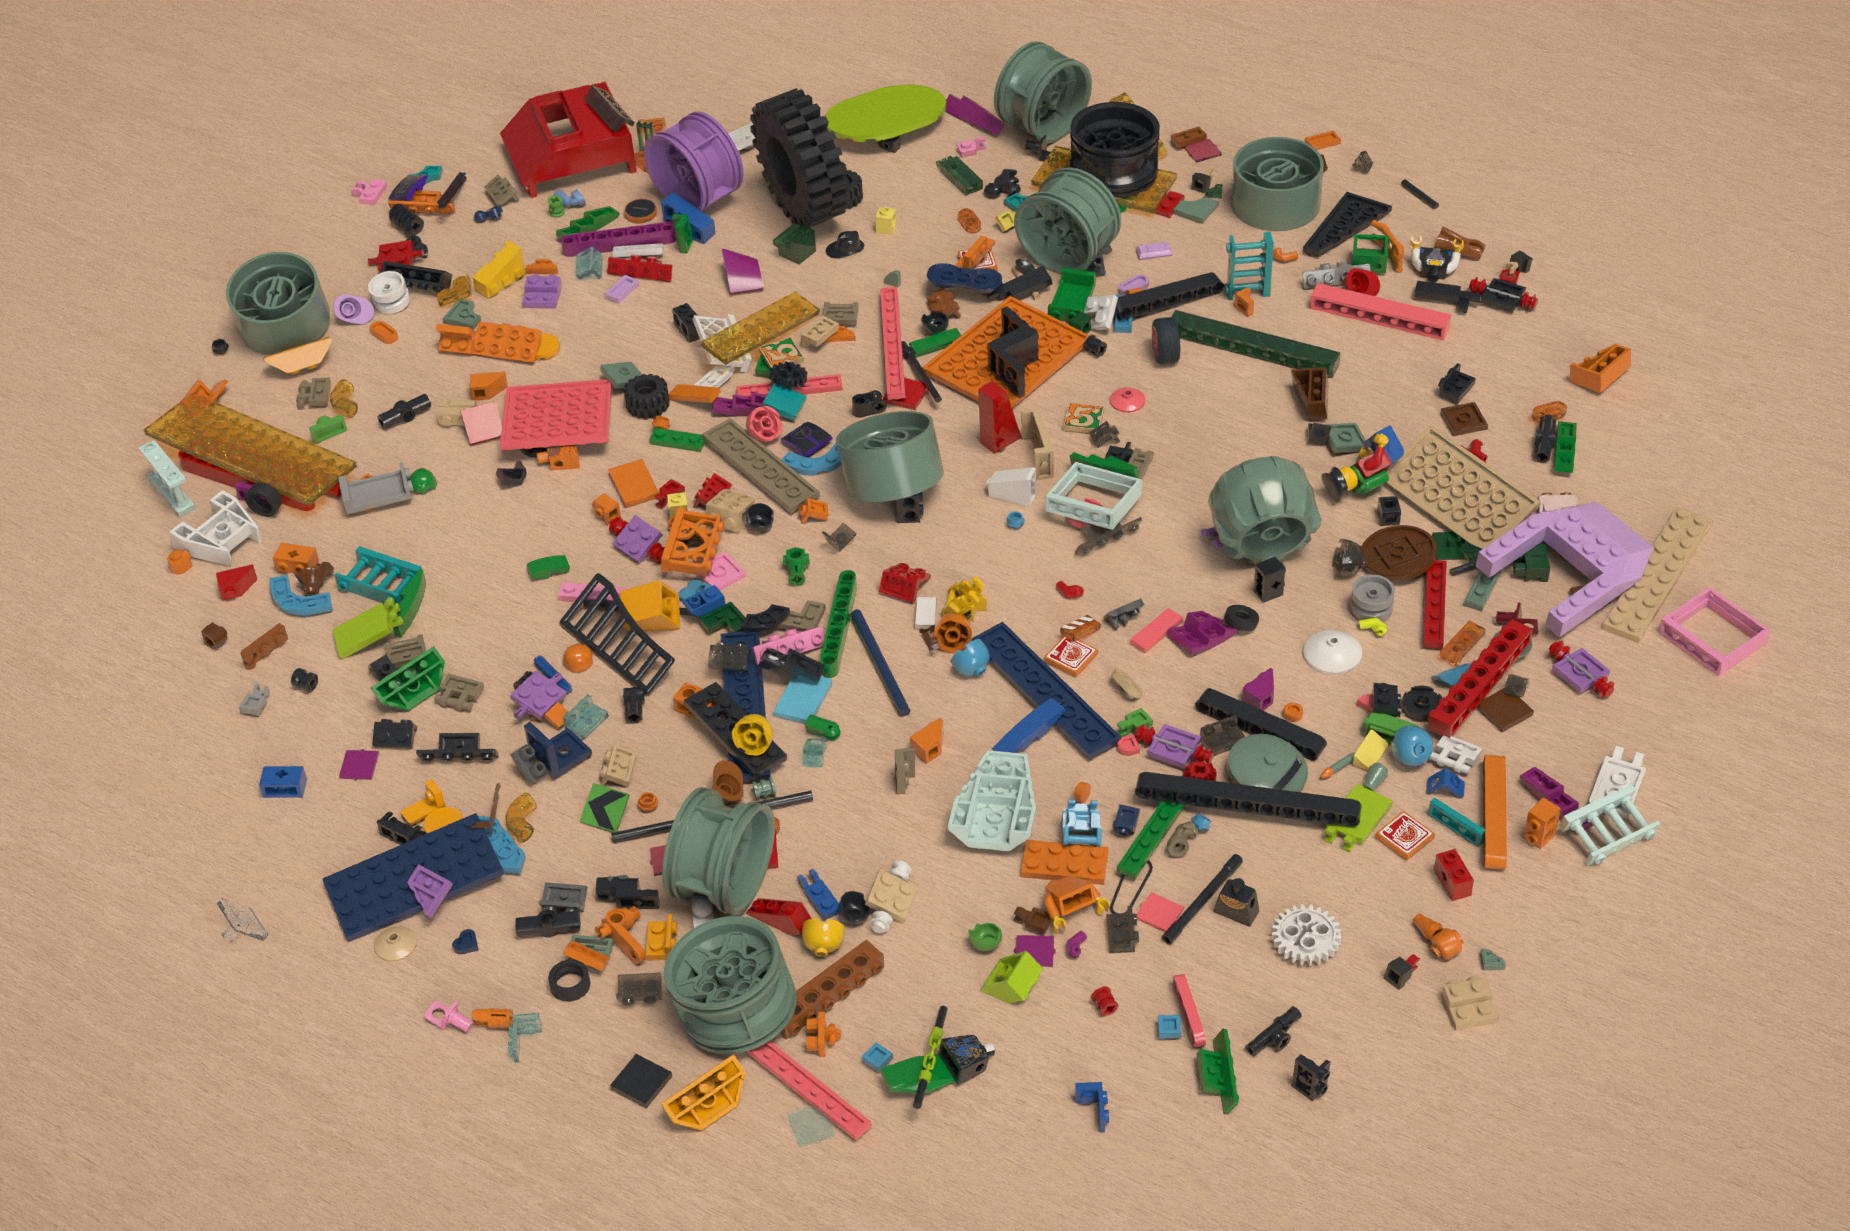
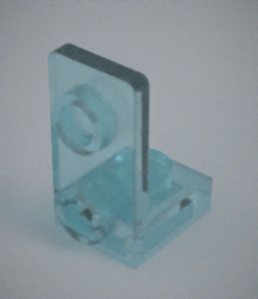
(522, 1024)

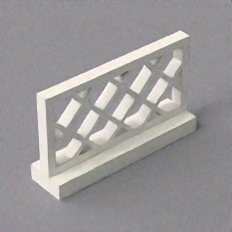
(742, 362)

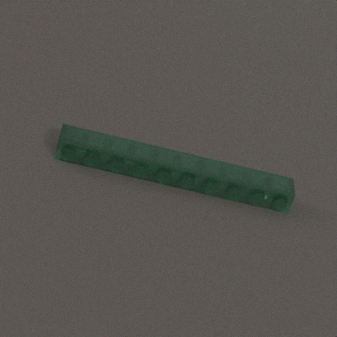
(1255, 343)

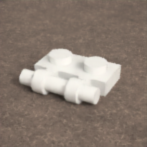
(1457, 749)

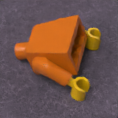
(1070, 895)

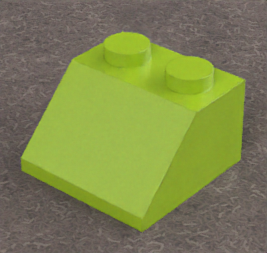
(1012, 977)

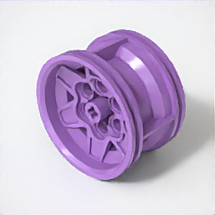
(694, 161)

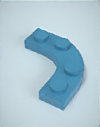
(812, 466)
(296, 604)

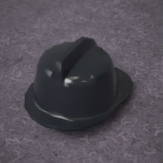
(846, 244)

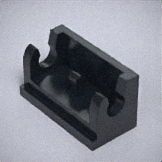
(397, 830)

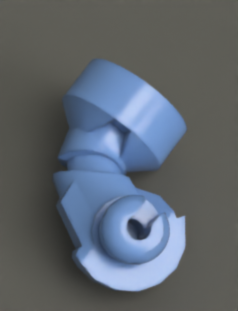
(575, 199)

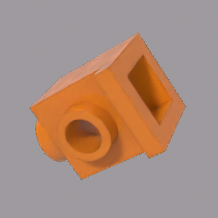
(606, 508)

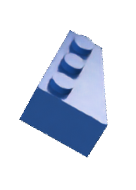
(701, 225)

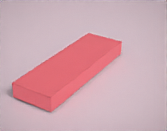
(1156, 630)

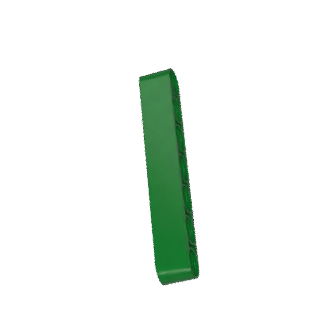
(838, 623)

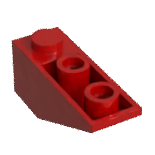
(780, 914)

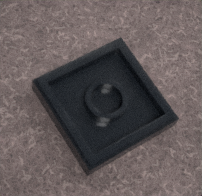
(641, 1080)

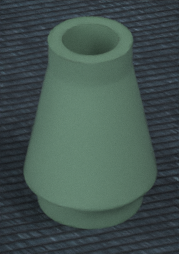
(1376, 775)

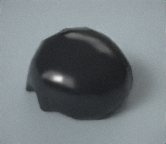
(935, 322)
(759, 517)
(853, 908)

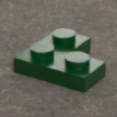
(726, 615)

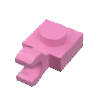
(969, 147)

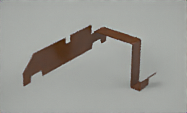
(932, 643)
(493, 812)

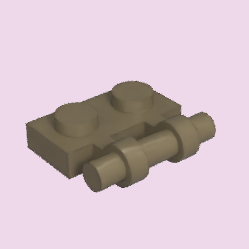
(318, 395)
(461, 687)

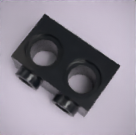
(683, 321)
(910, 509)

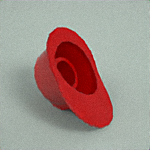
(1362, 282)

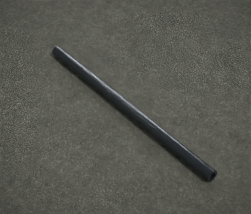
(666, 826)

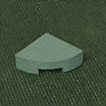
(893, 278)
(1491, 961)

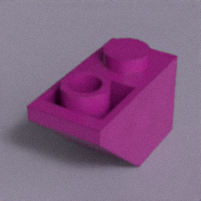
(1260, 690)

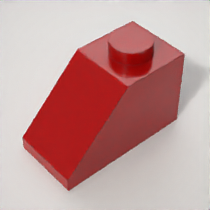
(236, 581)

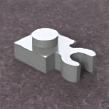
(255, 702)

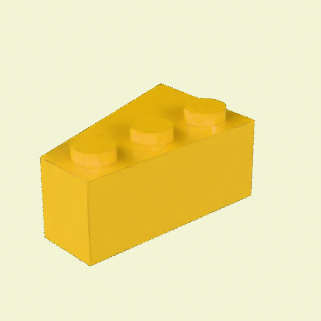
(501, 271)

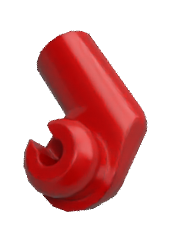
(1070, 591)

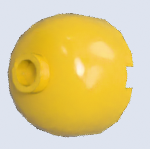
(753, 734)
(822, 937)

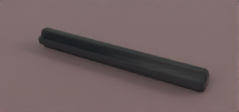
(451, 190)

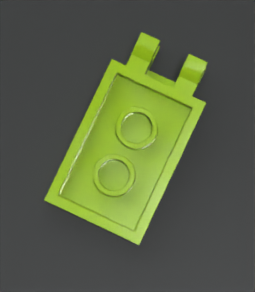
(367, 628)
(1372, 812)

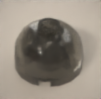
(1348, 558)

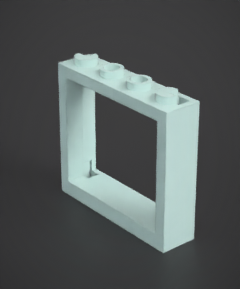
(1090, 513)

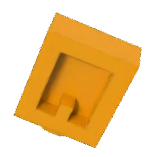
(420, 809)

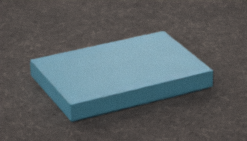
(802, 698)

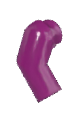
(1074, 942)

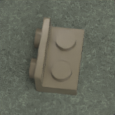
(500, 190)
(904, 768)

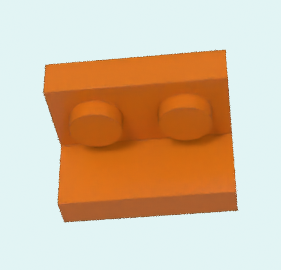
(456, 339)

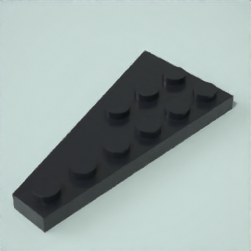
(1345, 219)

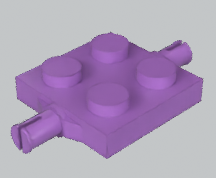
(537, 695)

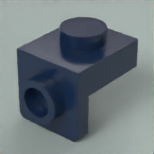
(1126, 819)

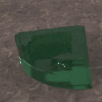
(1215, 192)

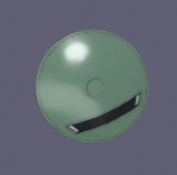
(1267, 763)

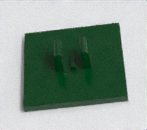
(1448, 546)

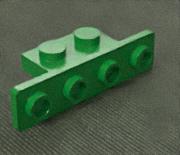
(1217, 1071)

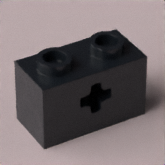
(1269, 579)

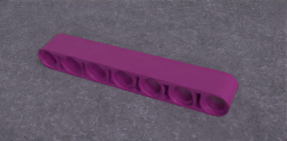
(606, 239)

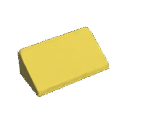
(1370, 751)

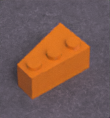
(1602, 369)

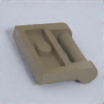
(842, 313)
(405, 651)

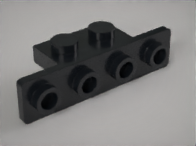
(458, 746)

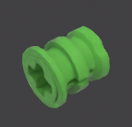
(556, 207)

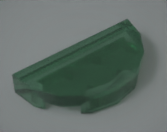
(1470, 552)

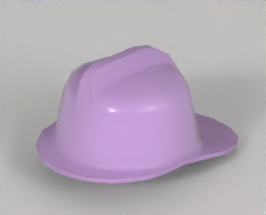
(353, 309)

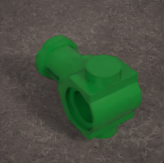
(796, 564)

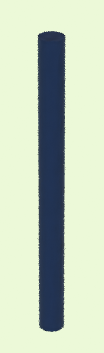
(880, 662)

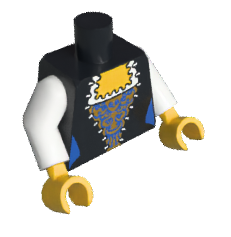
(1435, 262)

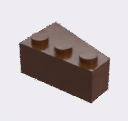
(1312, 390)

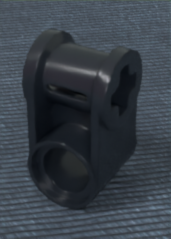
(867, 403)

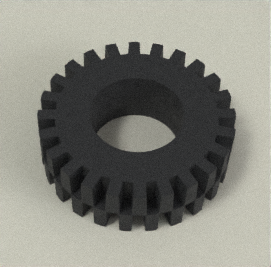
(800, 158)

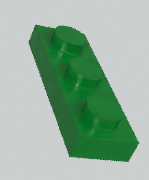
(677, 439)

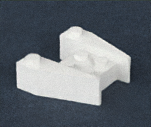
(219, 533)

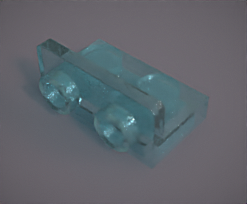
(588, 263)
(585, 718)

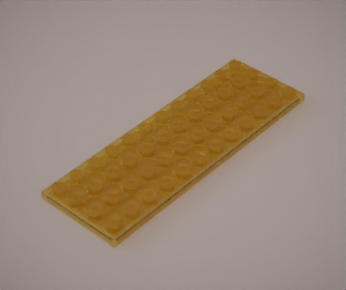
(250, 448)

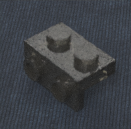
(639, 987)

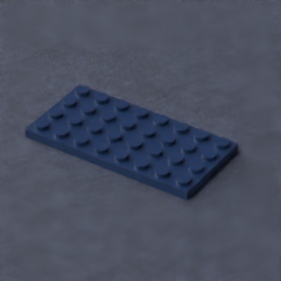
(377, 889)

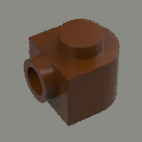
(214, 635)

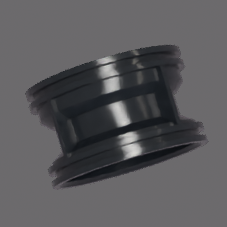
(1116, 146)

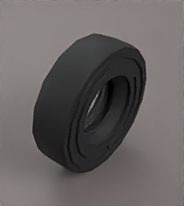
(1235, 611)

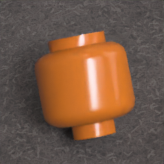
(1446, 943)

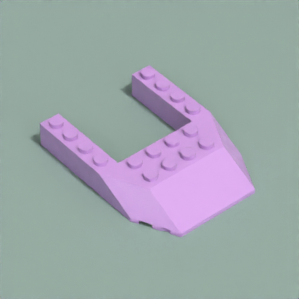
(1591, 542)

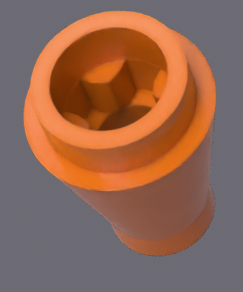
(1427, 926)

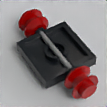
(1503, 294)

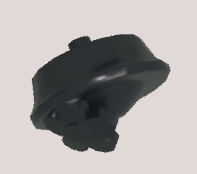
(1024, 266)

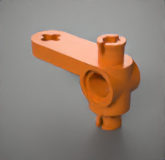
(616, 926)

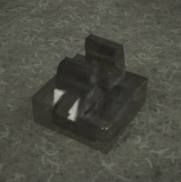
(1363, 163)

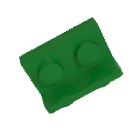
(683, 231)

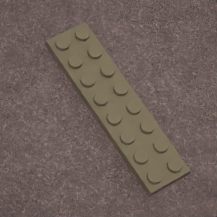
(760, 465)

